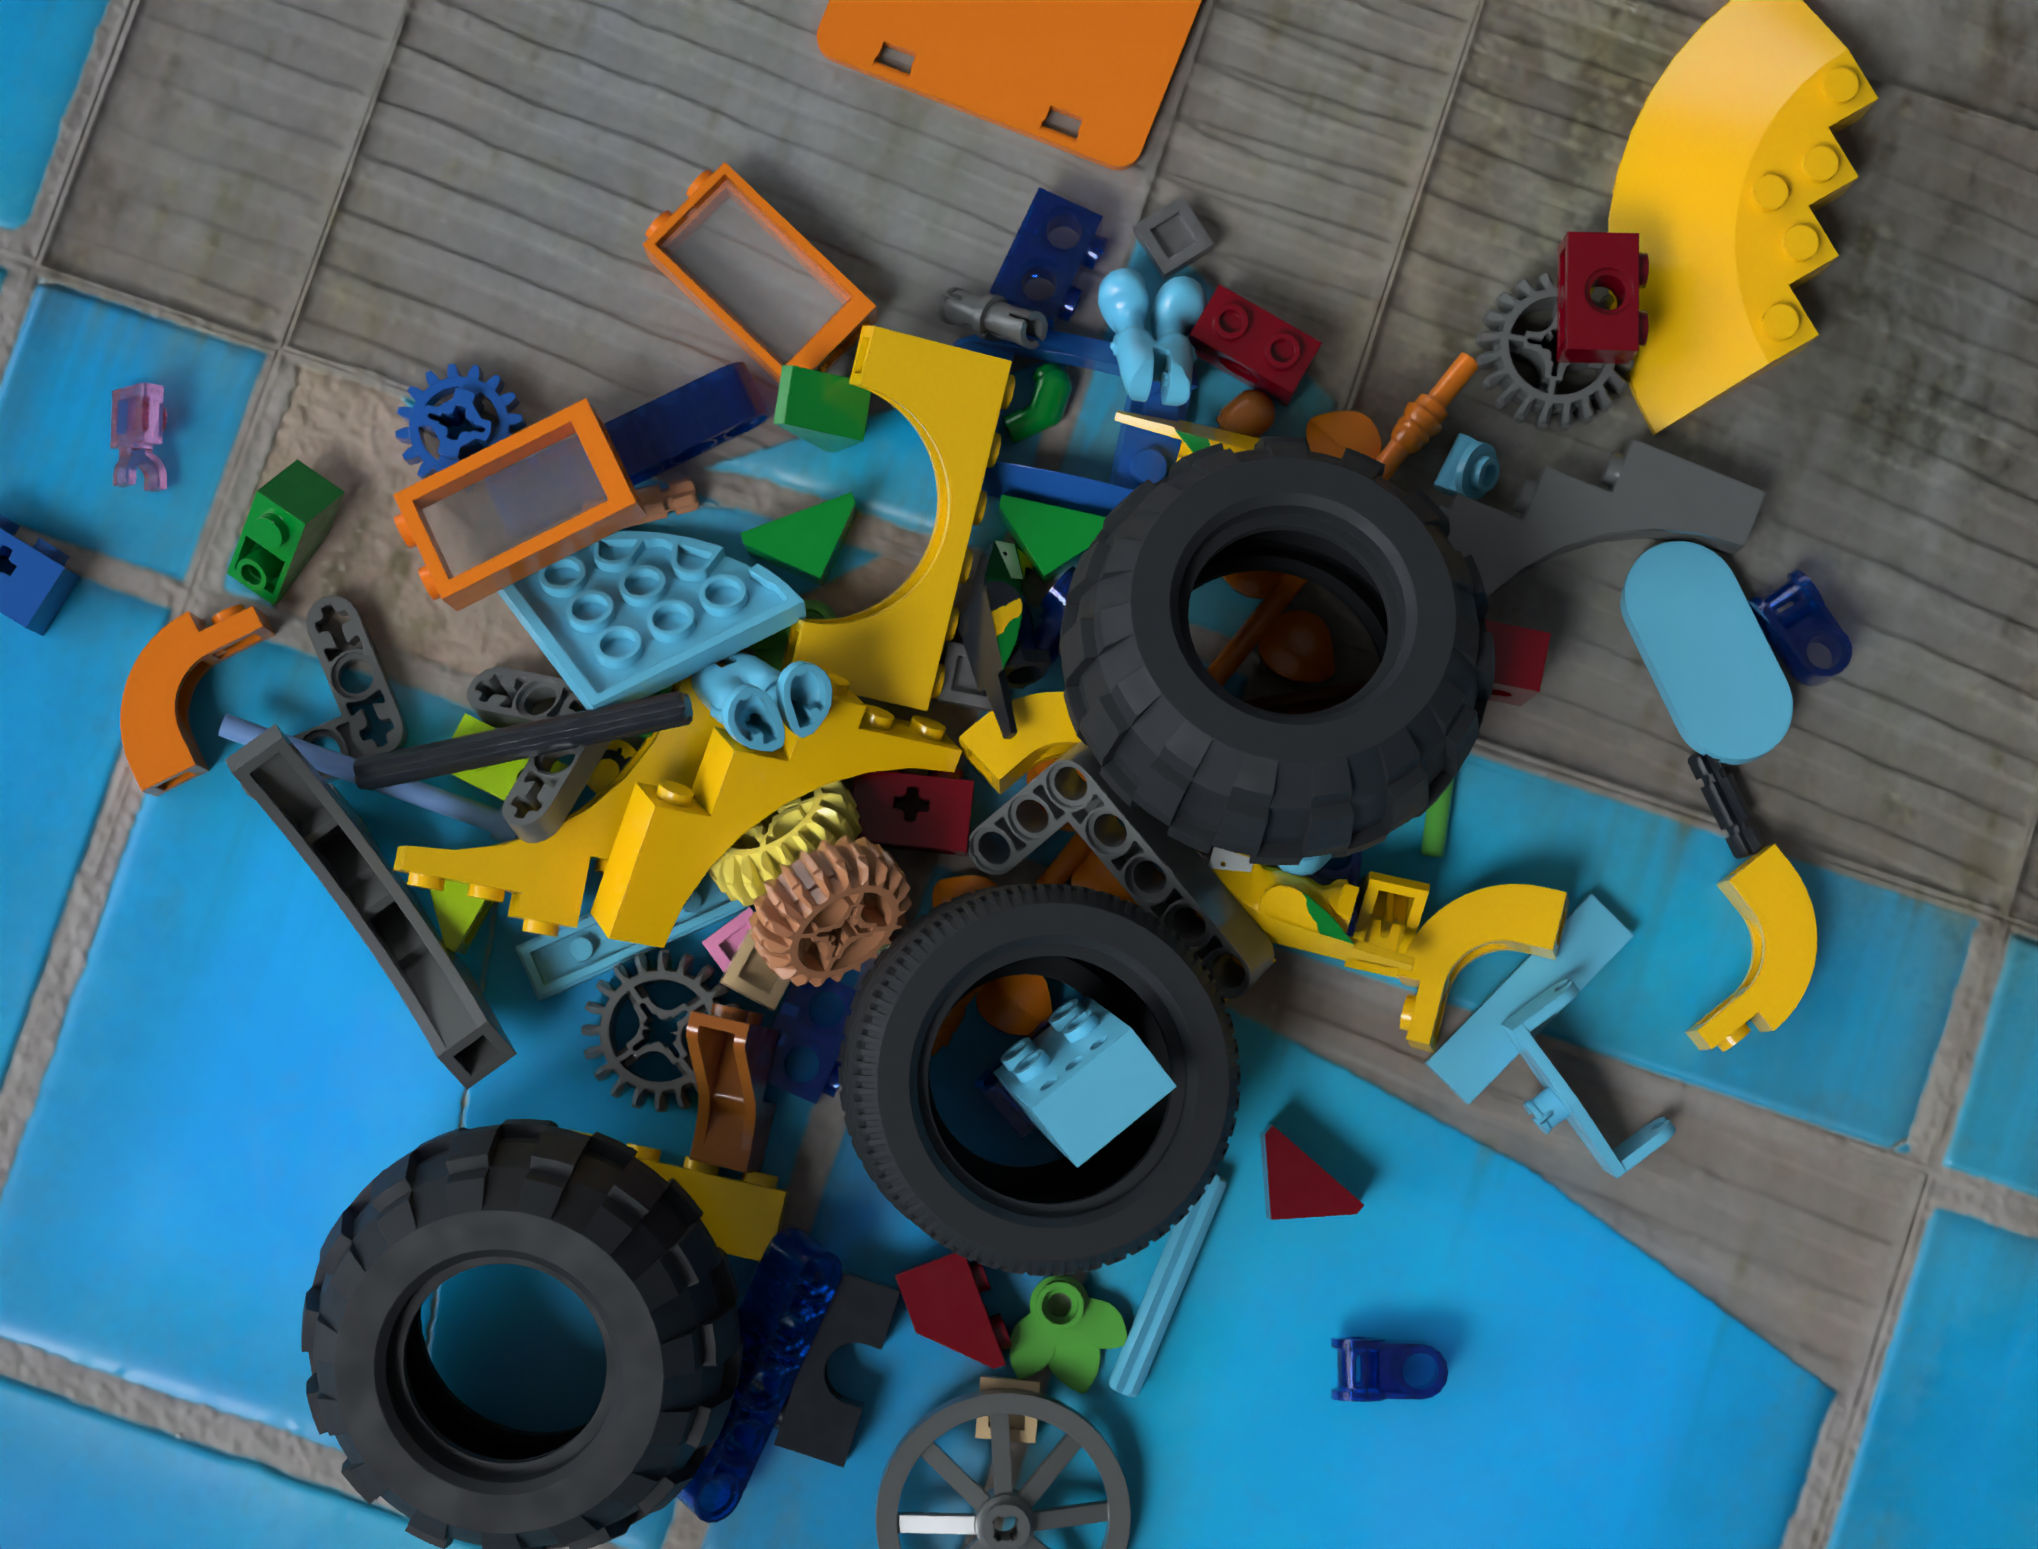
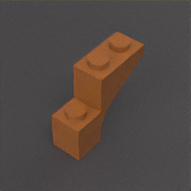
(731, 1072)

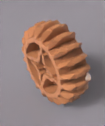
(830, 911)

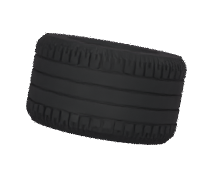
(1049, 1212)

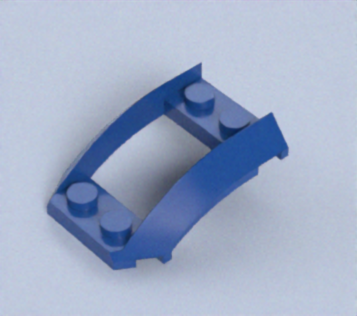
(1138, 451)

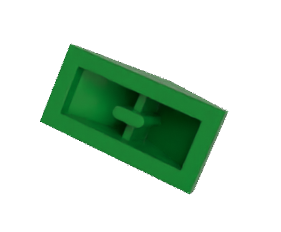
(821, 408)
(1049, 534)
(806, 540)

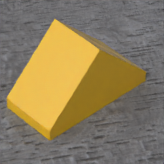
(1387, 916)

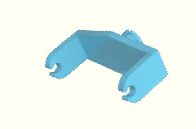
(1558, 1100)

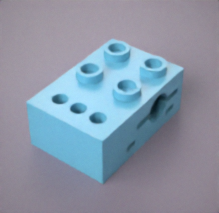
(1083, 1078)

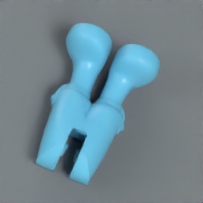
(1141, 358)
(756, 697)

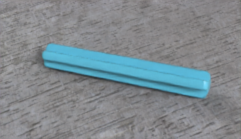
(1164, 1292)

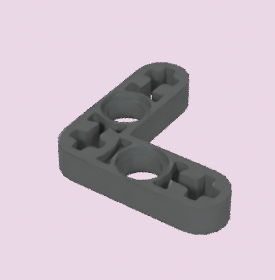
(350, 729)
(538, 798)

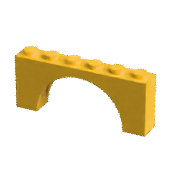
(954, 407)

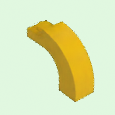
(1041, 735)
(1474, 925)
(1784, 950)

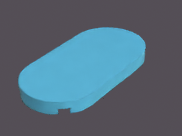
(1706, 652)

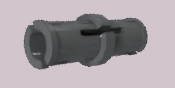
(993, 317)

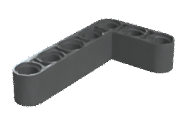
(1130, 858)

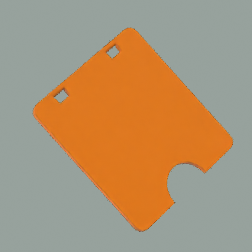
(1026, 57)

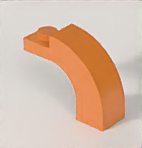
(161, 687)

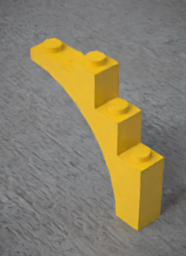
(679, 833)
(551, 875)

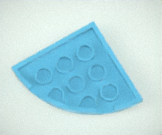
(647, 612)

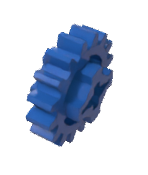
(466, 404)

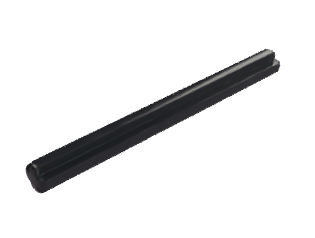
(524, 741)

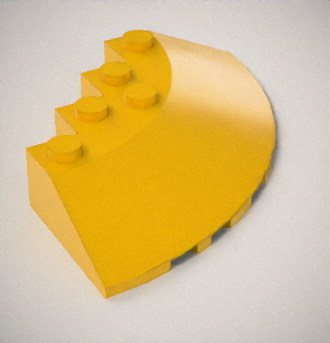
(1726, 195)

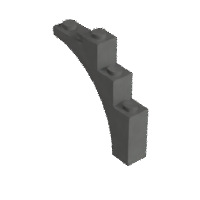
(1646, 498)
(377, 904)

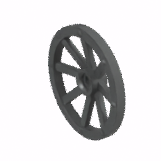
(1003, 1498)

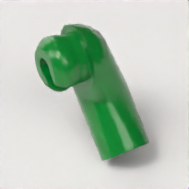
(1046, 407)

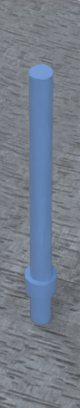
(412, 792)

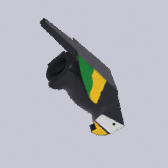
(999, 630)

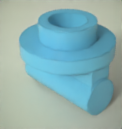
(1468, 469)

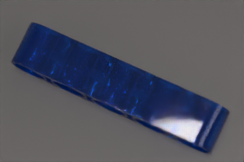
(687, 422)
(777, 1328)

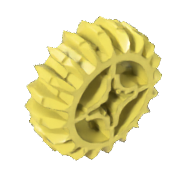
(781, 836)

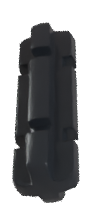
(1727, 805)

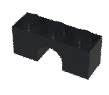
(815, 1415)

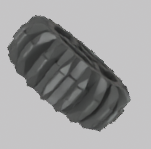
(1531, 351)
(633, 989)

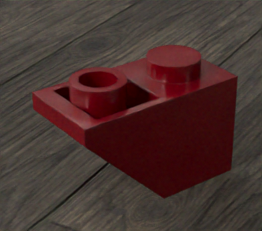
(950, 1310)

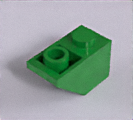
(284, 530)

